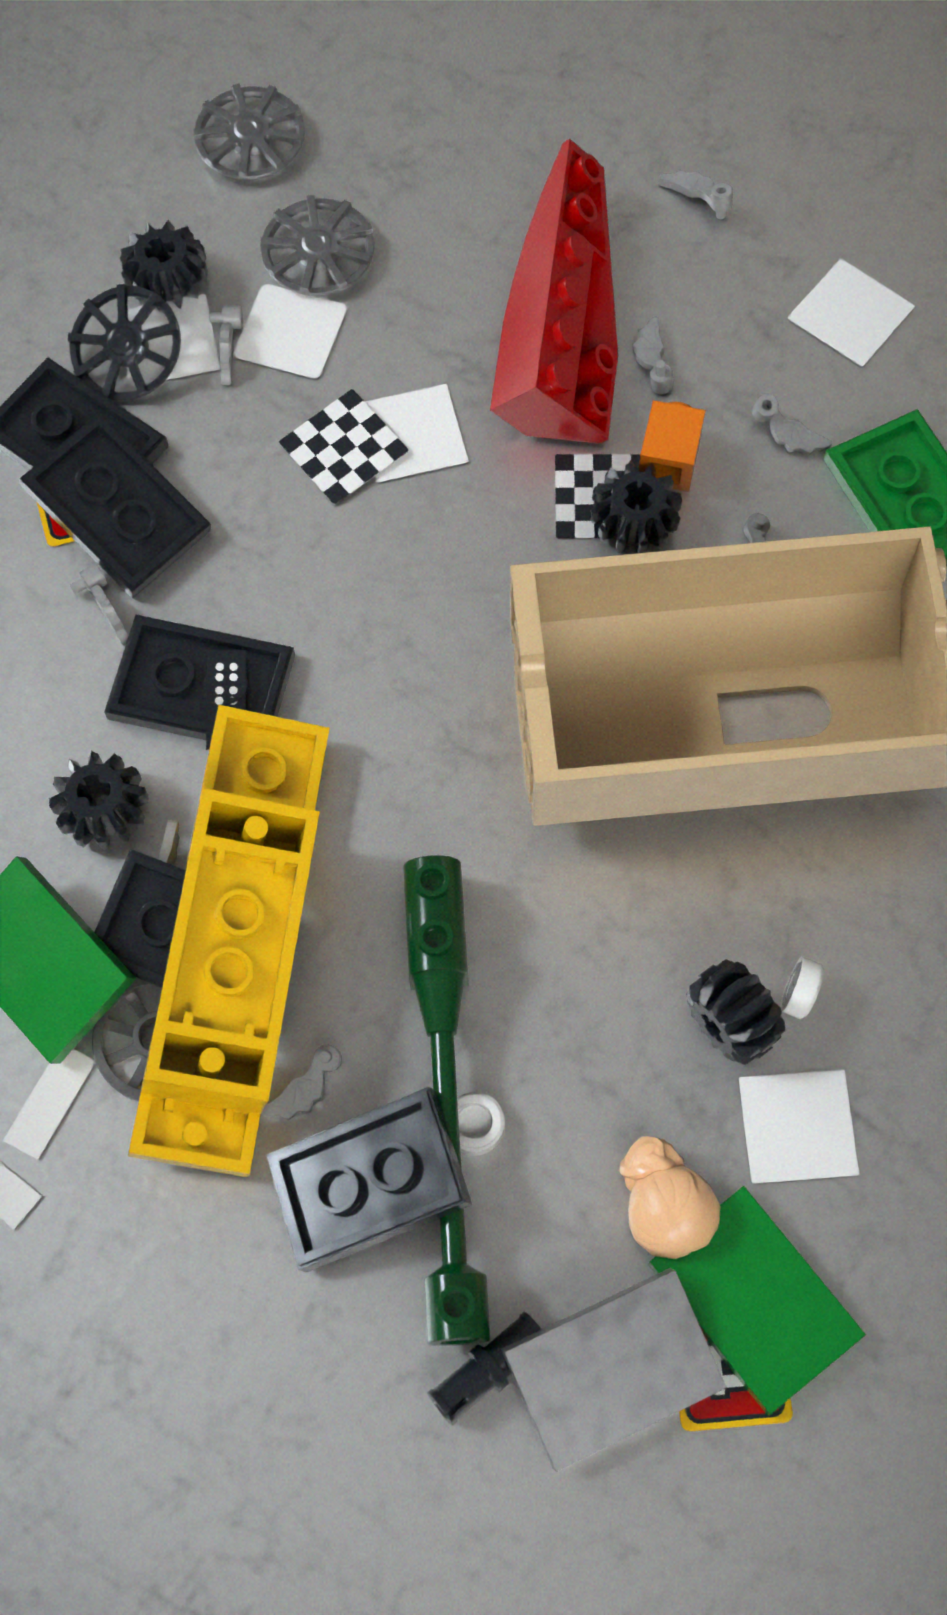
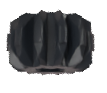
(165, 263)
(634, 525)
(90, 782)
(735, 1011)

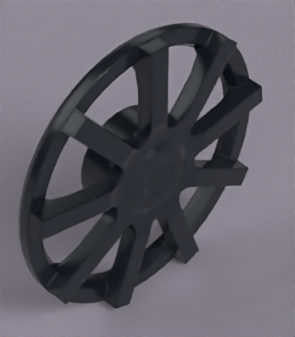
(124, 341)

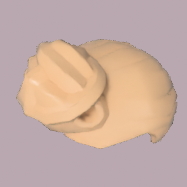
(669, 1203)

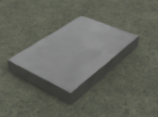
(613, 1369)

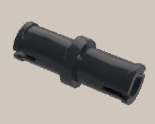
(481, 1373)

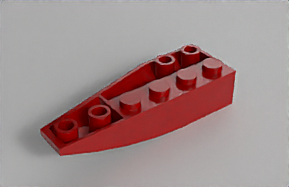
(560, 313)

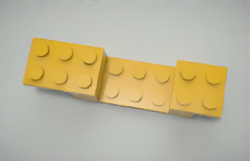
(232, 945)

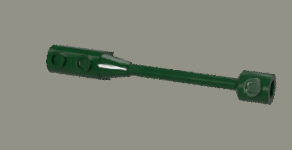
(438, 972)

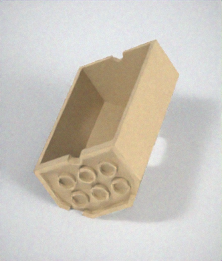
(635, 649)

